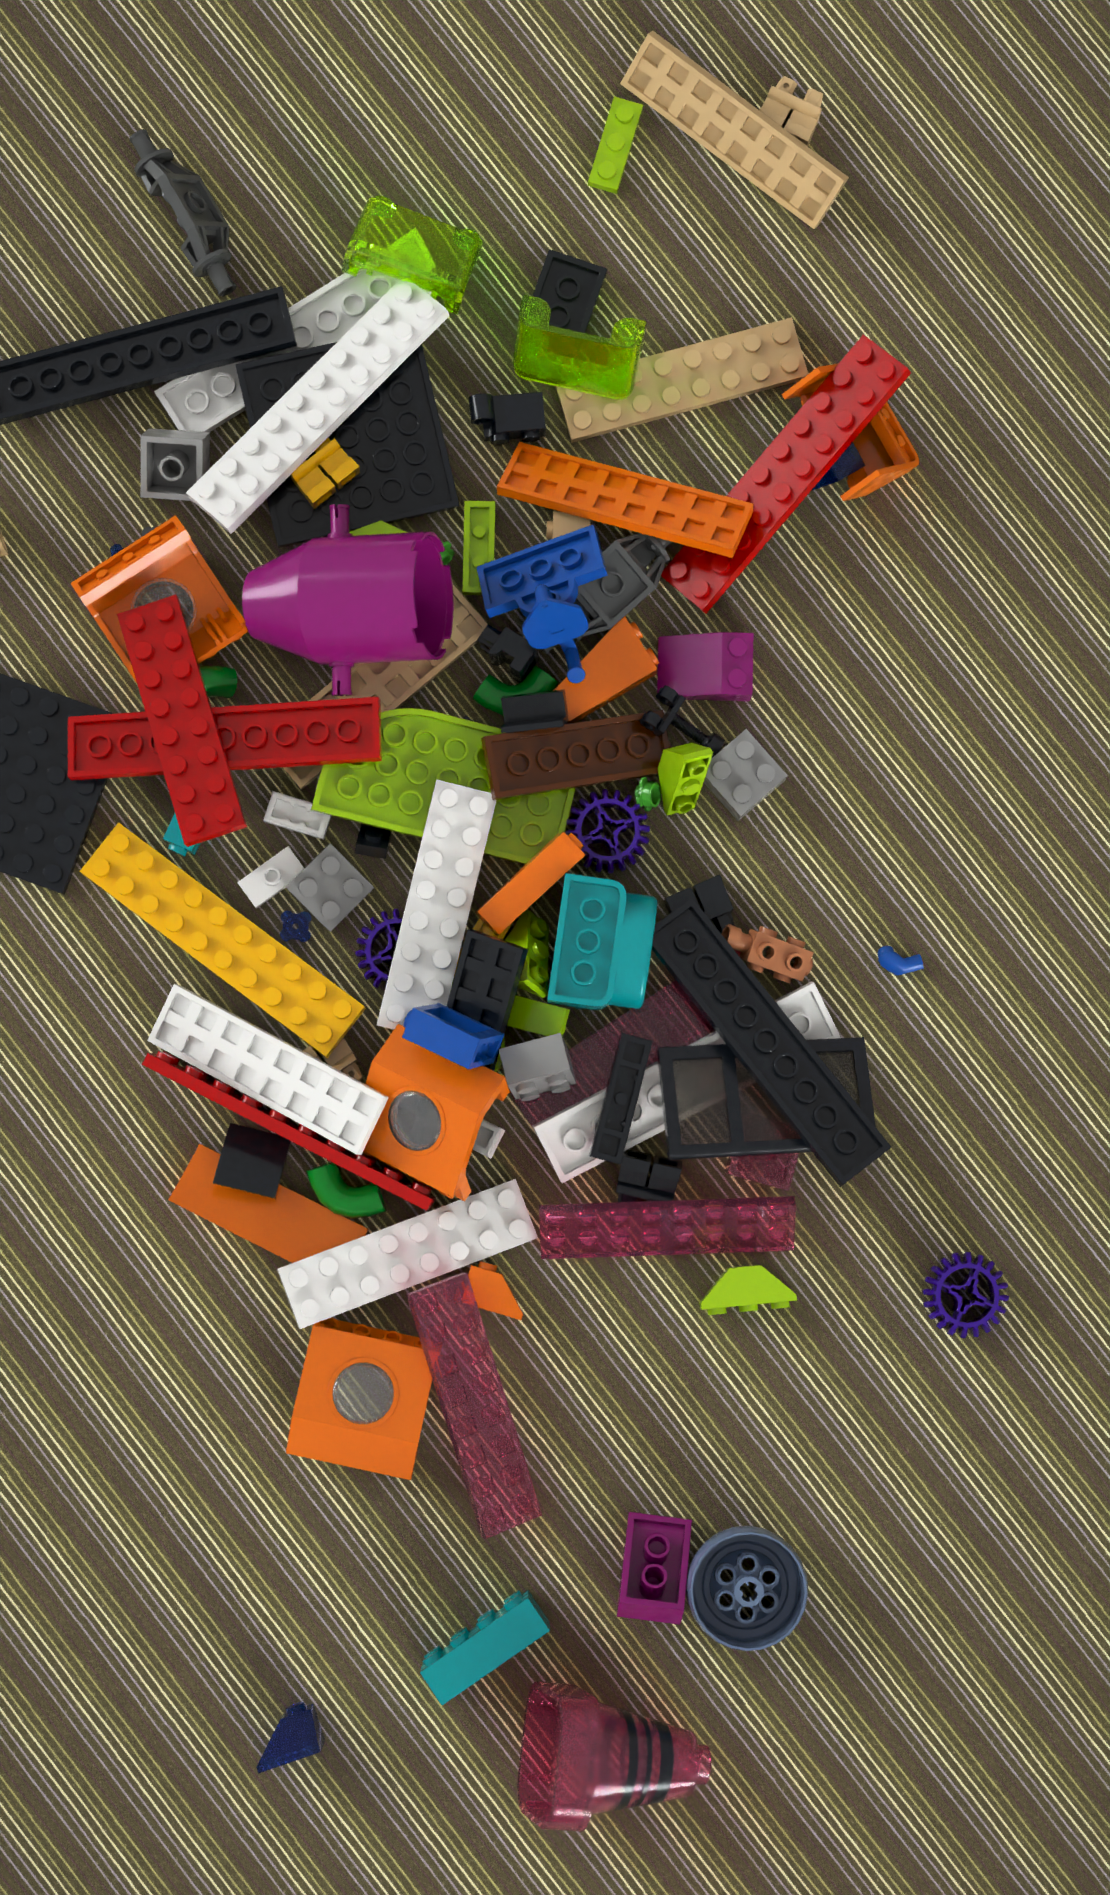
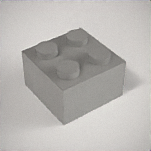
(172, 462)
(743, 775)
(537, 1067)

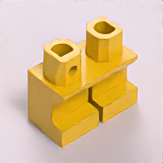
(334, 463)

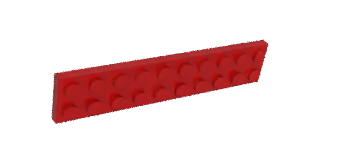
(793, 466)
(251, 737)
(248, 1107)

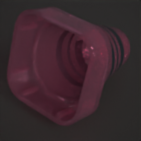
(599, 1759)

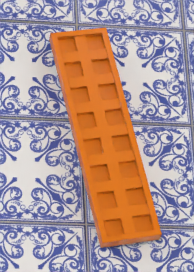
(625, 499)

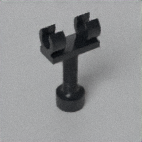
(659, 725)

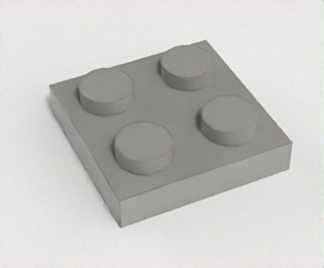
(329, 887)

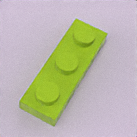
(615, 145)
(478, 542)

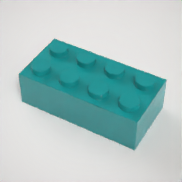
(484, 1647)

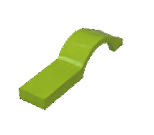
(537, 1016)

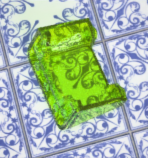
(413, 250)
(577, 358)

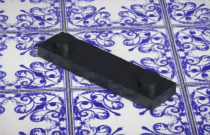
(620, 1098)

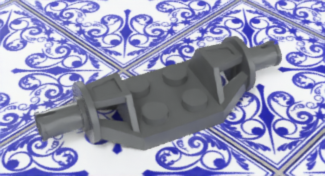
(194, 210)
(627, 583)

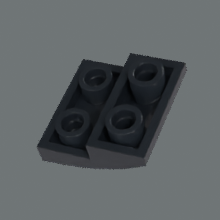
(252, 1160)

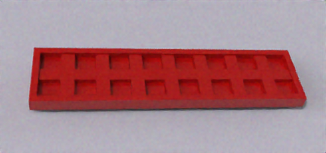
(181, 720)

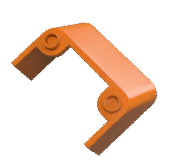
(880, 444)

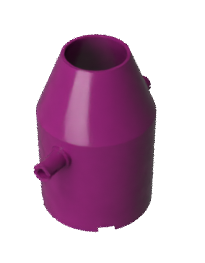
(353, 599)

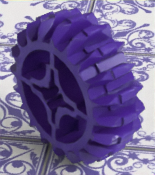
(621, 825)
(384, 955)
(959, 1308)

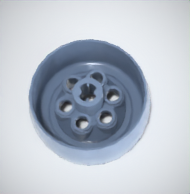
(788, 1589)

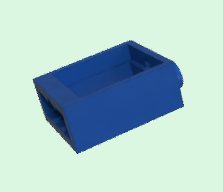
(452, 1035)

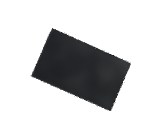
(534, 711)

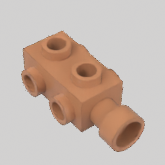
(778, 954)

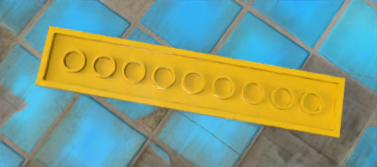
(223, 940)

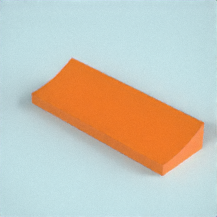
(285, 1225)

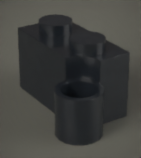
(509, 416)

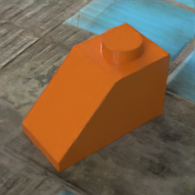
(493, 1291)

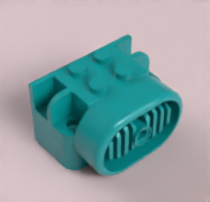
(601, 945)

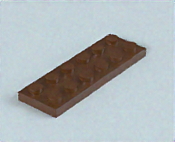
(572, 755)

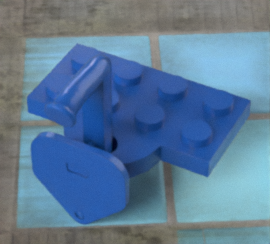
(544, 587)

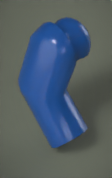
(896, 964)

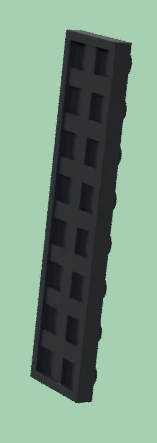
(487, 980)

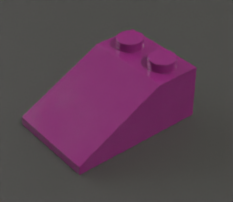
(707, 665)
(654, 1568)

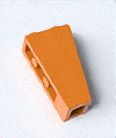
(611, 670)
(531, 882)

